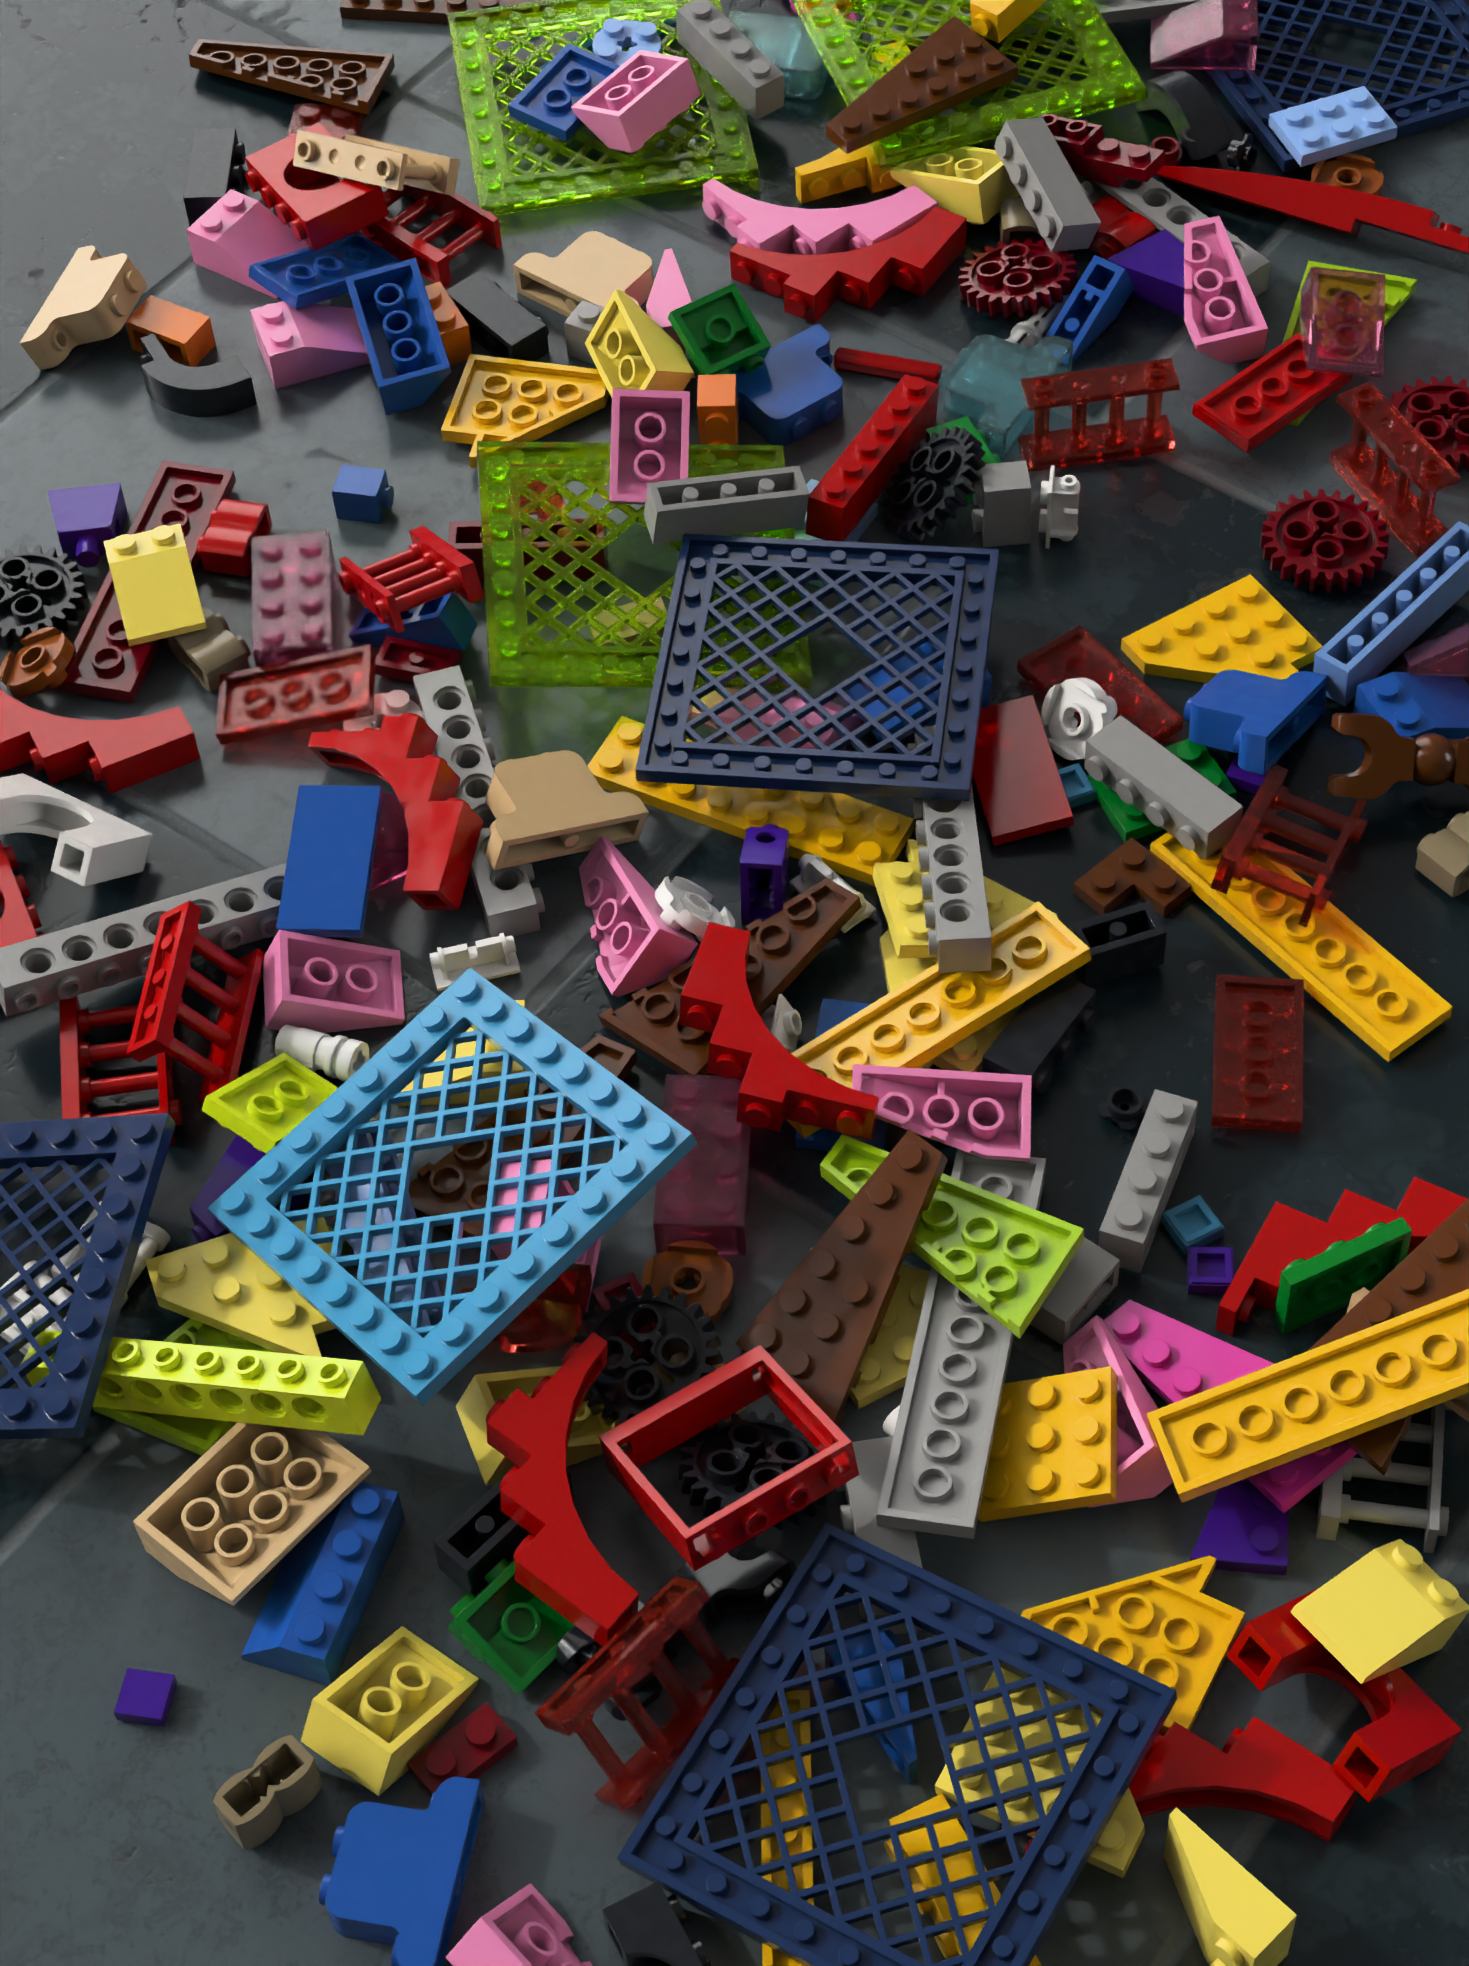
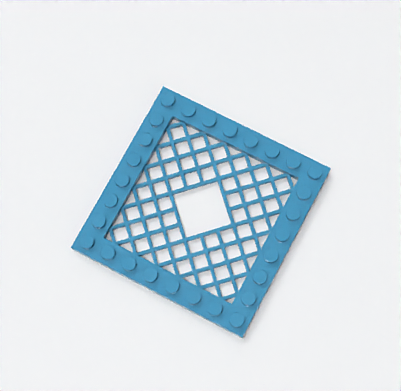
(430, 1356)

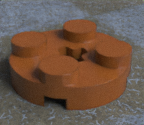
(1351, 168)
(38, 663)
(694, 1260)

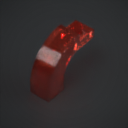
(552, 1317)

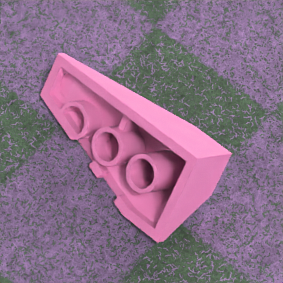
(1218, 298)
(771, 717)
(631, 935)
(958, 1108)
(1140, 1462)
(518, 1933)

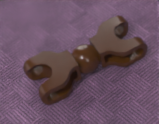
(1396, 758)

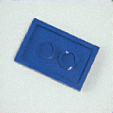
(561, 84)

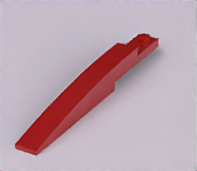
(1322, 204)

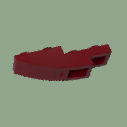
(1103, 158)

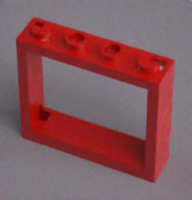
(699, 1408)

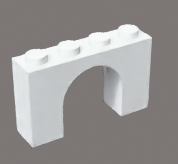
(90, 841)

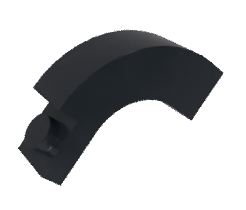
(1189, 111)
(195, 390)

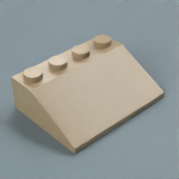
(247, 1505)

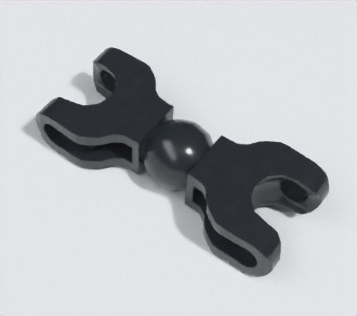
(733, 1588)

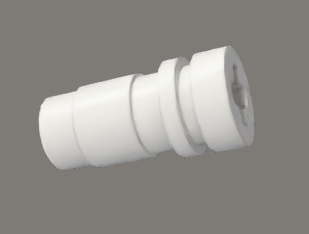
(316, 1050)

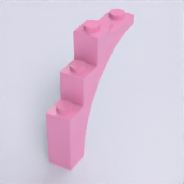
(813, 230)

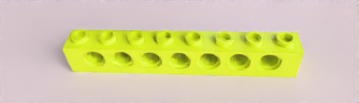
(231, 1385)

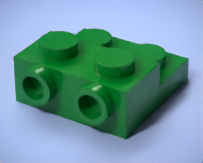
(720, 333)
(508, 1628)

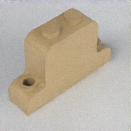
(585, 271)
(84, 306)
(555, 809)

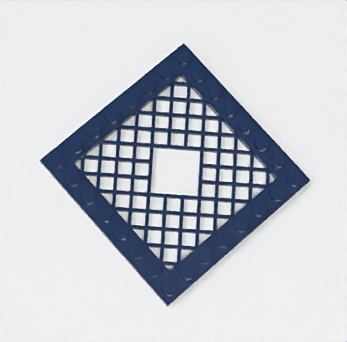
(1410, 113)
(708, 560)
(137, 1148)
(838, 1563)

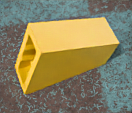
(1000, 17)

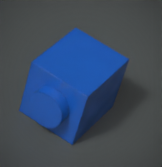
(362, 494)

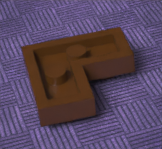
(1128, 872)

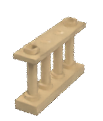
(376, 162)

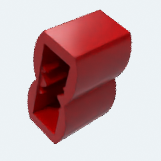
(1118, 227)
(228, 539)

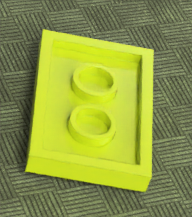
(268, 1101)

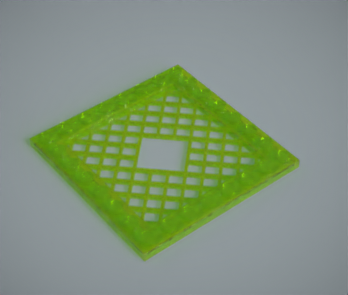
(476, 33)
(1108, 84)
(588, 664)

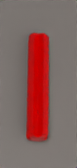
(885, 365)

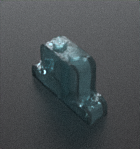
(789, 48)
(988, 389)

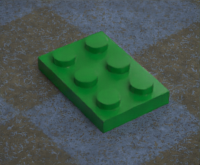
(1135, 824)
(1329, 1279)

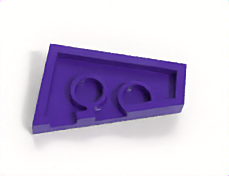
(1244, 1532)

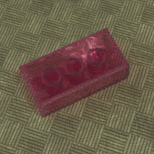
(293, 596)
(711, 1186)

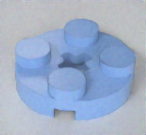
(622, 34)

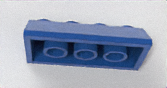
(399, 334)
(327, 1587)

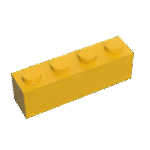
(957, 1868)

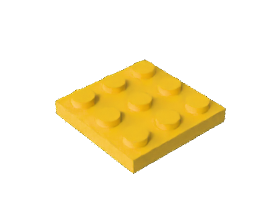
(1053, 1445)

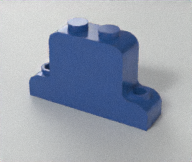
(792, 389)
(1255, 714)
(404, 1872)

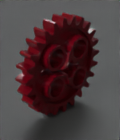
(1017, 278)
(1439, 415)
(1324, 540)

